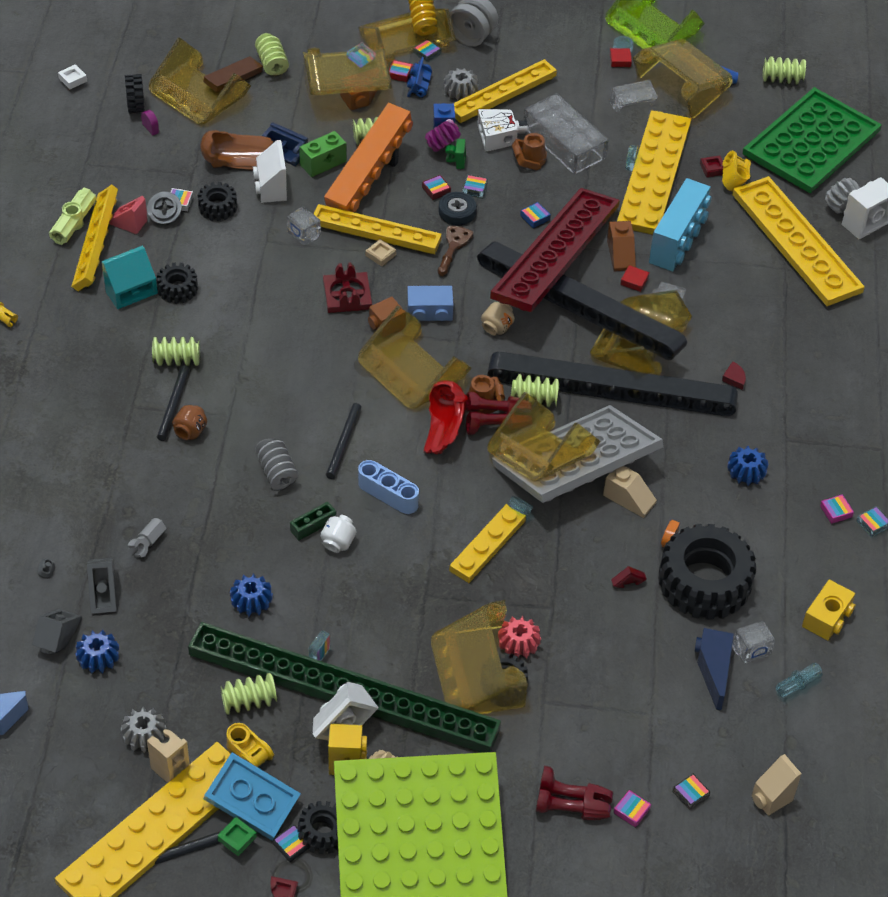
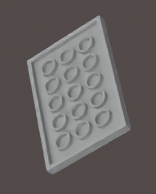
(620, 445)

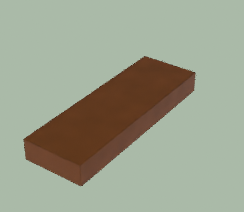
(244, 68)

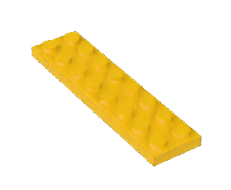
(654, 171)
(798, 241)
(147, 832)

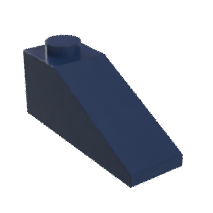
(714, 662)

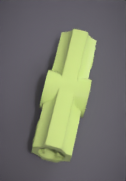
(72, 216)

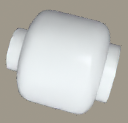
(338, 533)

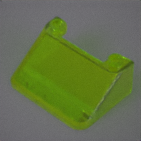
(649, 25)

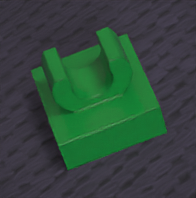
(458, 153)
(237, 836)

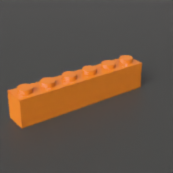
(369, 158)

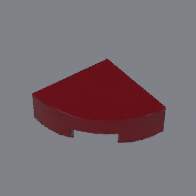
(735, 376)
(628, 576)
(283, 887)

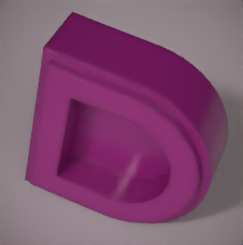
(150, 122)

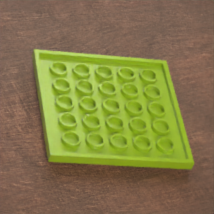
(420, 826)

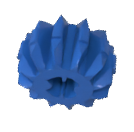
(747, 465)
(251, 594)
(97, 651)

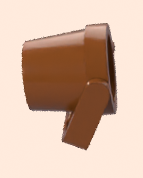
(532, 153)
(485, 388)

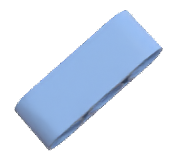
(388, 487)

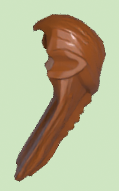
(232, 149)

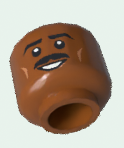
(189, 422)

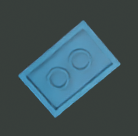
(251, 796)

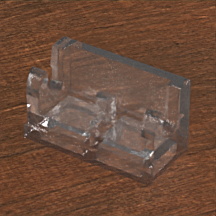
(632, 94)

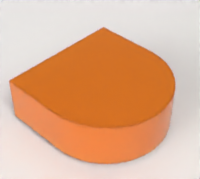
(672, 528)

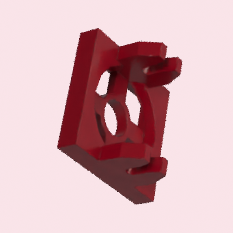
(352, 303)

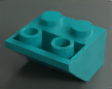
(129, 277)

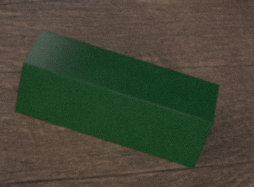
(311, 521)

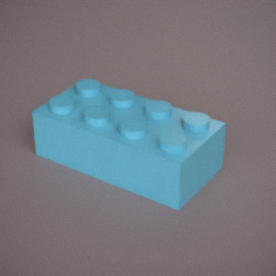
(680, 225)

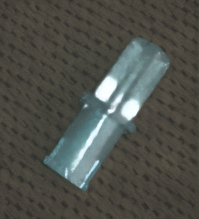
(799, 679)

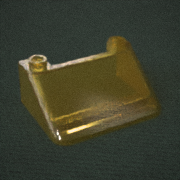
(398, 35)
(338, 74)
(702, 75)
(183, 86)
(661, 306)
(403, 364)
(531, 449)
(471, 664)

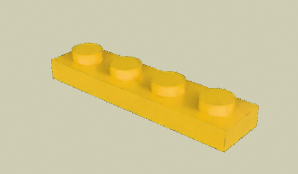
(487, 543)

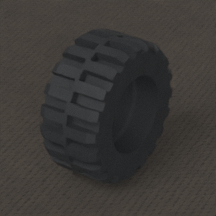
(700, 595)

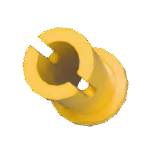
(7, 316)

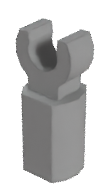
(147, 537)

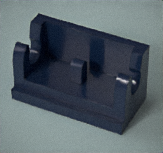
(290, 141)

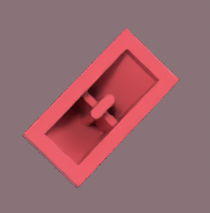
(131, 216)

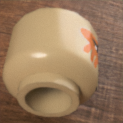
(497, 318)

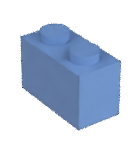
(430, 302)

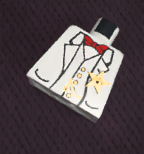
(499, 128)

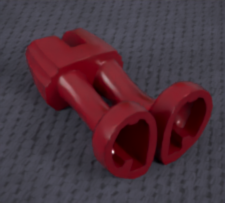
(476, 420)
(593, 802)

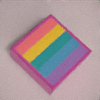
(836, 509)
(632, 808)

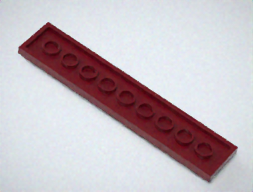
(554, 250)

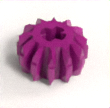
(442, 135)

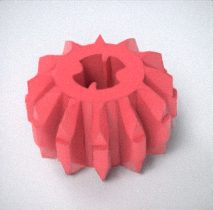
(519, 637)

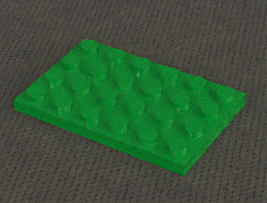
(812, 140)

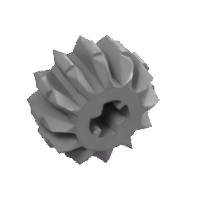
(460, 83)
(838, 194)
(141, 727)

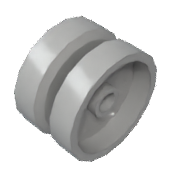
(473, 21)

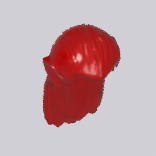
(446, 413)

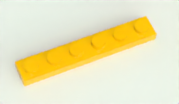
(504, 90)
(378, 229)
(94, 238)

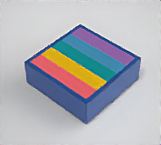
(535, 215)

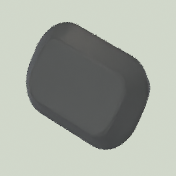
(46, 568)

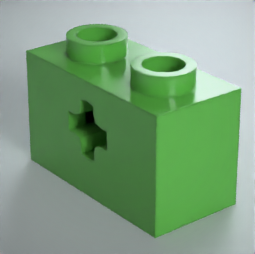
(323, 153)

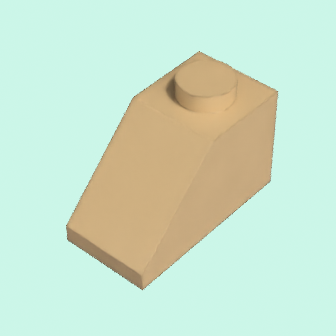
(629, 491)
(776, 786)

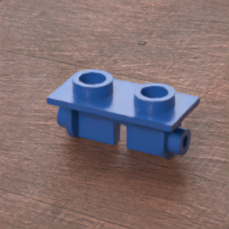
(419, 80)

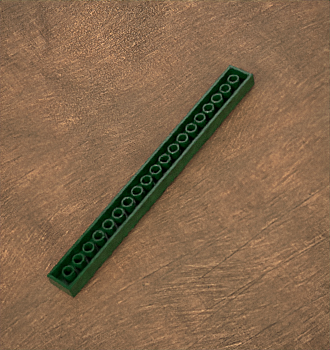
(323, 681)

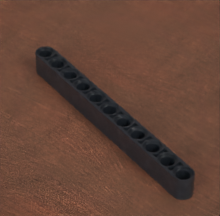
(595, 307)
(618, 383)

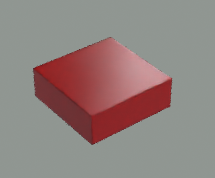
(620, 57)
(634, 278)

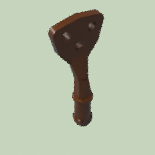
(453, 233)

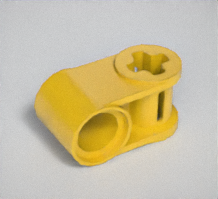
(735, 171)
(250, 748)

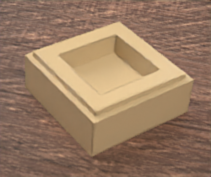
(380, 252)

